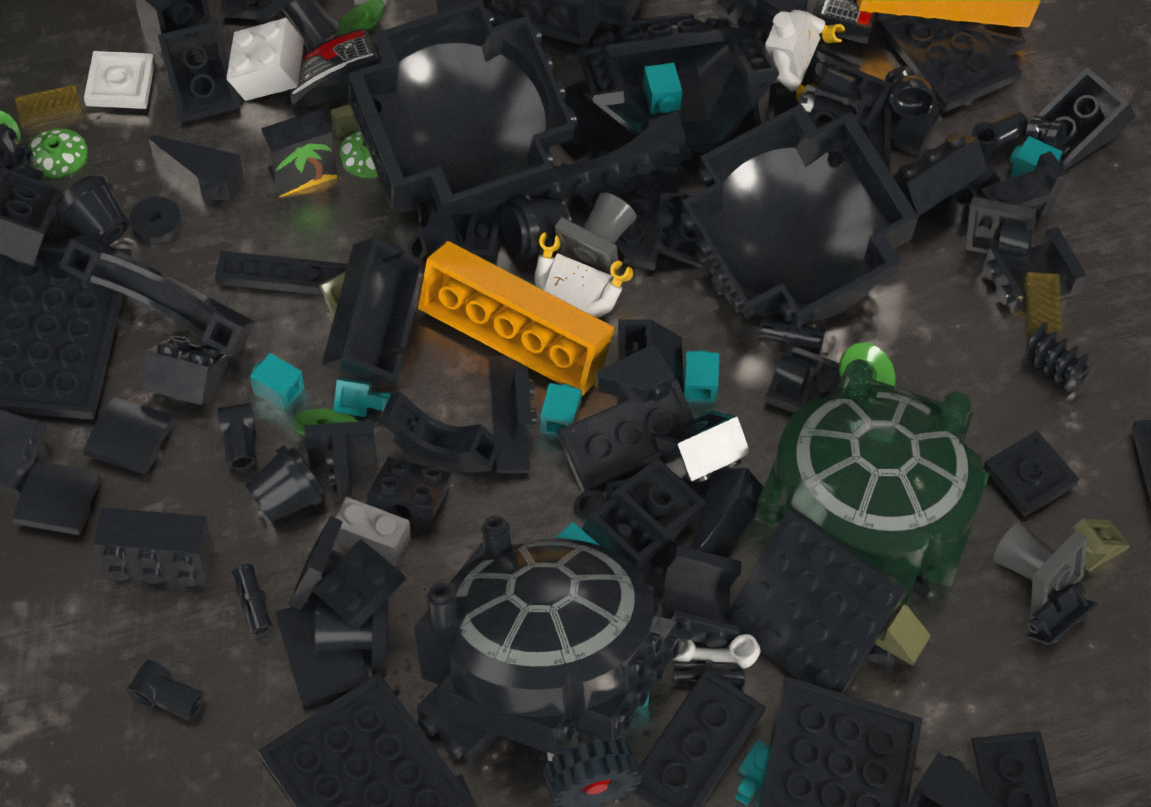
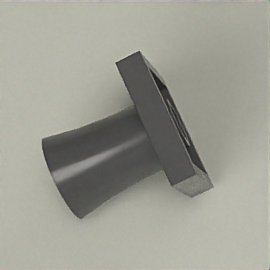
(595, 240)
(1041, 564)

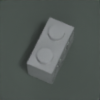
(379, 529)

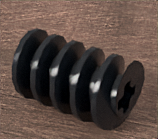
(1058, 359)

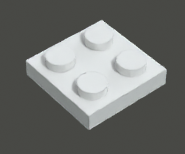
(119, 79)

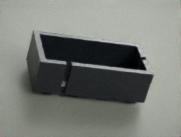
(374, 312)

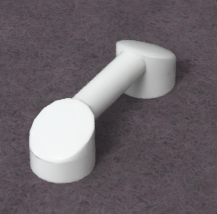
(743, 651)

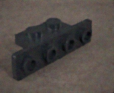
(511, 413)

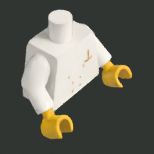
(794, 43)
(578, 283)

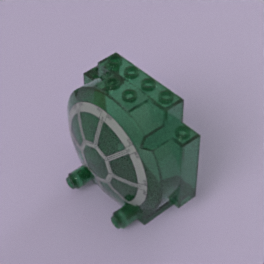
(882, 475)

